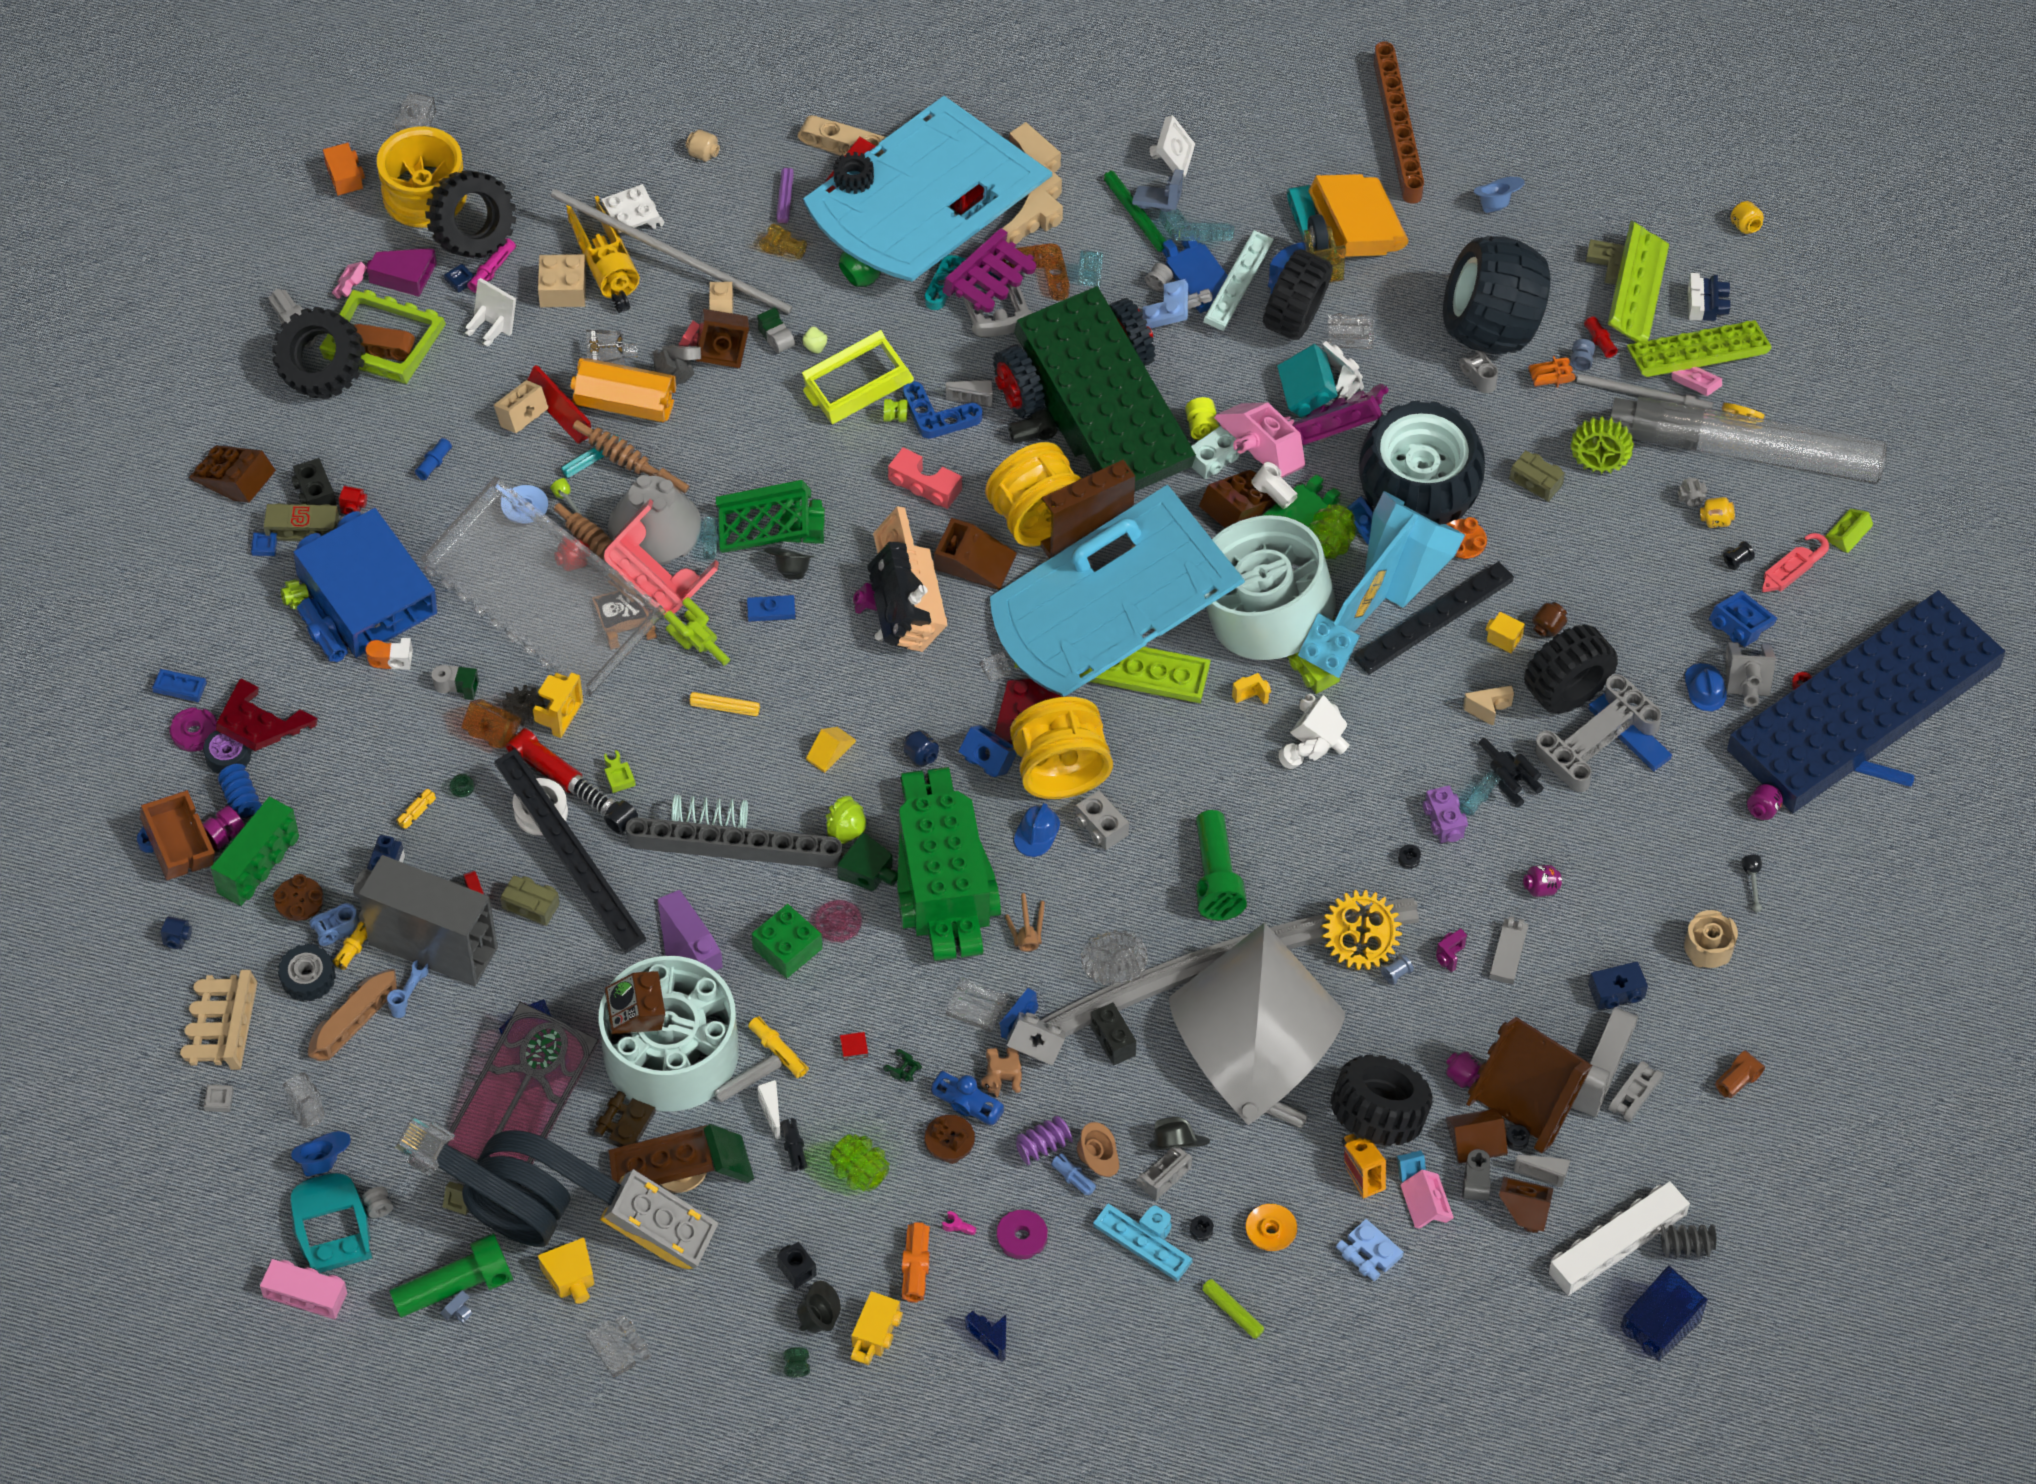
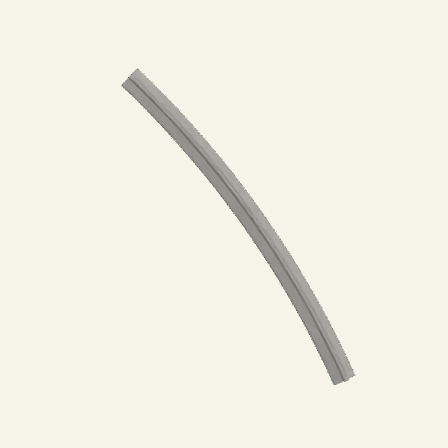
(1185, 968)

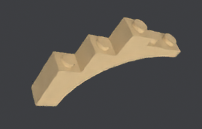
(1040, 206)

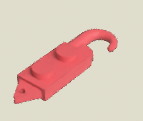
(1794, 565)

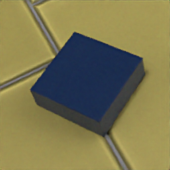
(459, 277)

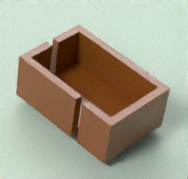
(173, 837)

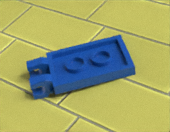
(1195, 266)

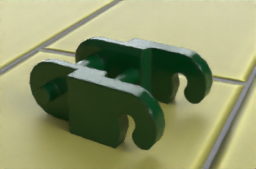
(899, 1073)

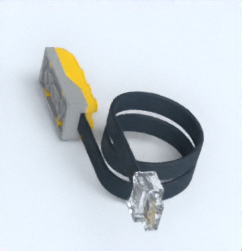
(636, 1203)

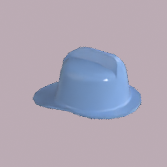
(1498, 193)

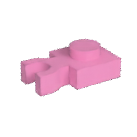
(351, 276)

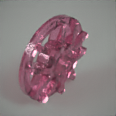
(838, 921)

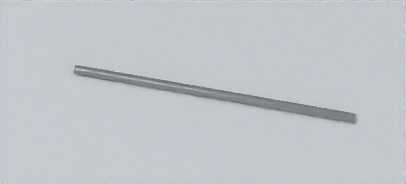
(679, 255)

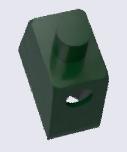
(867, 864)

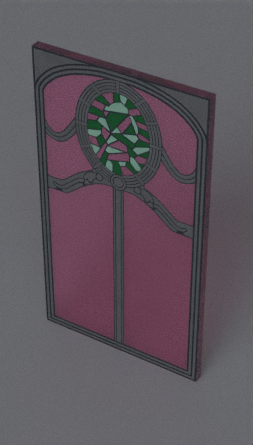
(523, 1082)

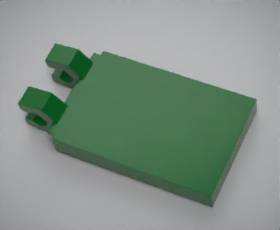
(1307, 502)

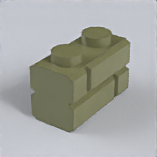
(1537, 475)
(530, 899)

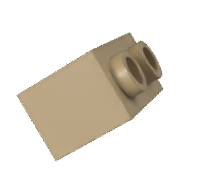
(521, 406)

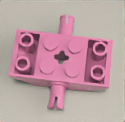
(1265, 435)

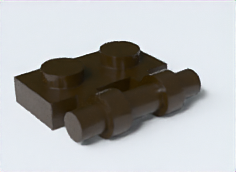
(631, 1124)

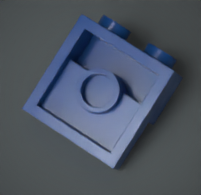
(1741, 618)

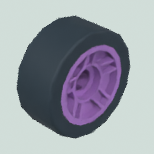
(217, 748)

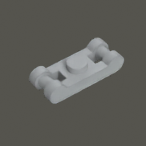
(1636, 1091)

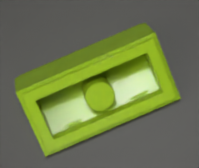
(1850, 529)

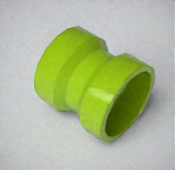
(895, 410)

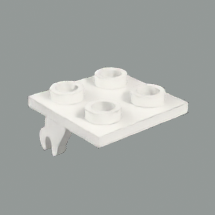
(633, 208)
(492, 306)
(1350, 378)

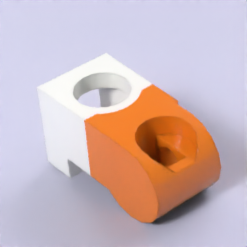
(390, 654)

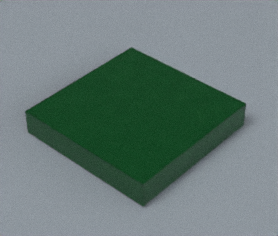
(728, 1153)

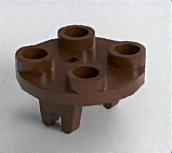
(306, 890)
(959, 1144)

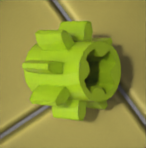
(293, 593)

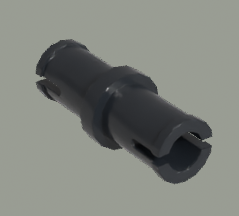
(794, 1144)

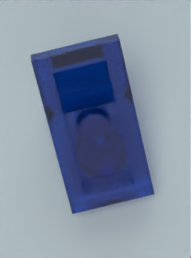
(991, 1337)

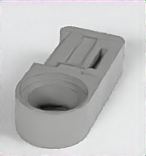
(683, 352)

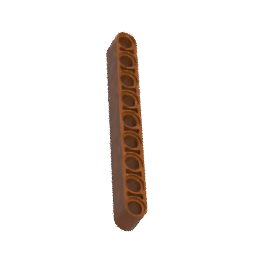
(1398, 122)

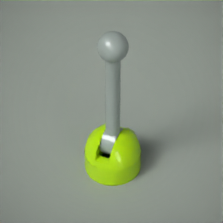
(561, 490)

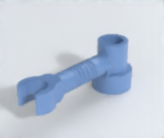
(398, 999)

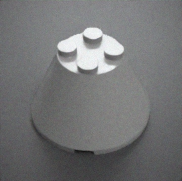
(671, 523)

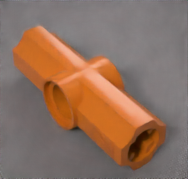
(915, 1262)

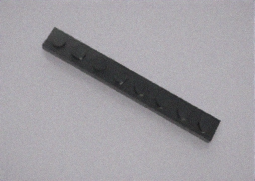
(1433, 618)

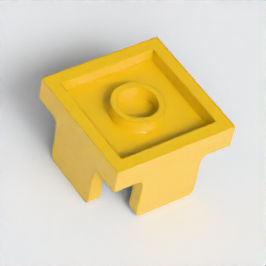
(565, 702)

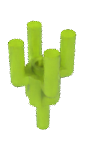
(695, 632)

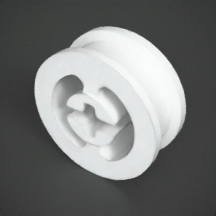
(554, 792)

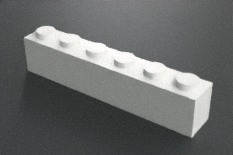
(1618, 1238)

